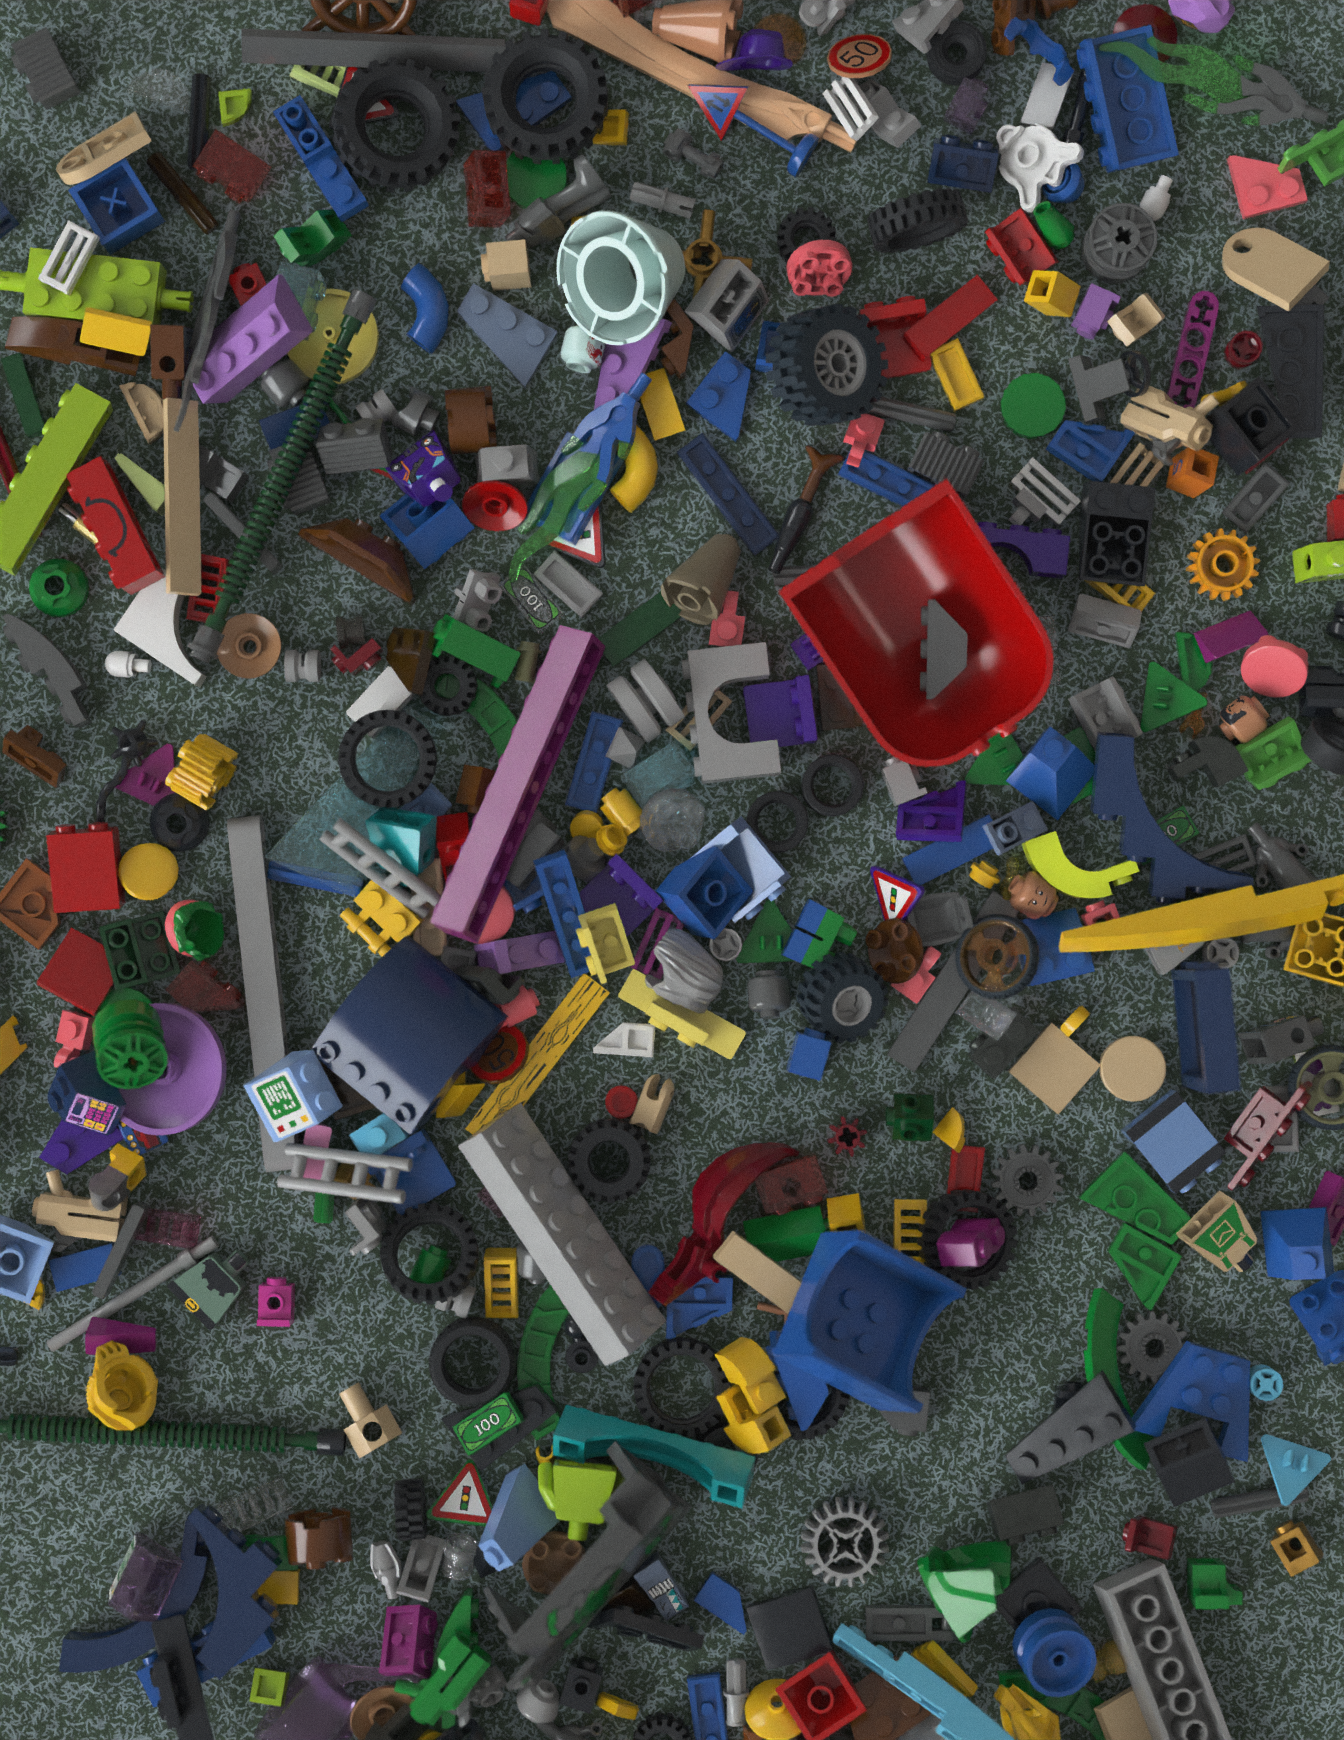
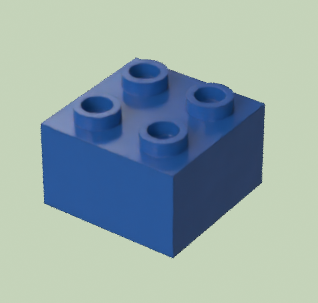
(116, 206)

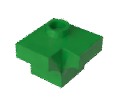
(1208, 1585)

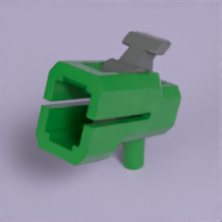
(445, 1688)

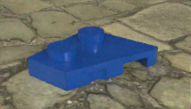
(1089, 448)
(699, 1305)

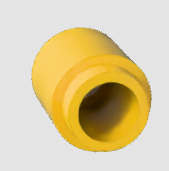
(622, 810)

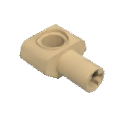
(362, 1414)

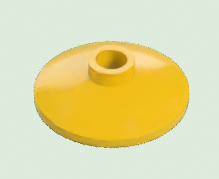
(764, 1718)

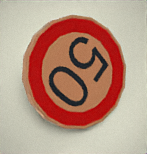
(859, 56)

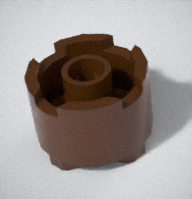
(470, 419)
(319, 1537)

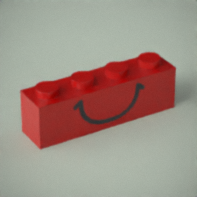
(114, 525)

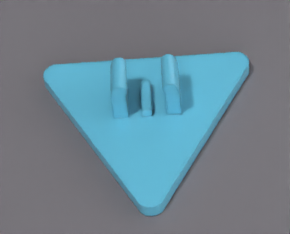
(1292, 1466)

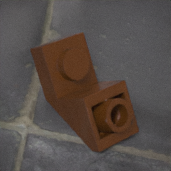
(677, 351)

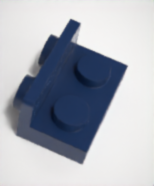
(963, 163)

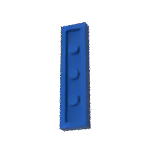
(564, 908)

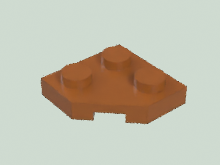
(28, 904)

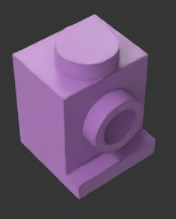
(1094, 311)

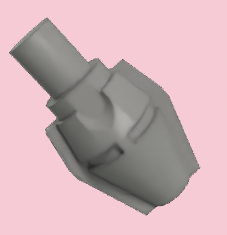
(386, 1566)

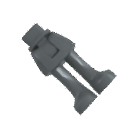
(546, 217)

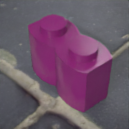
(970, 1242)

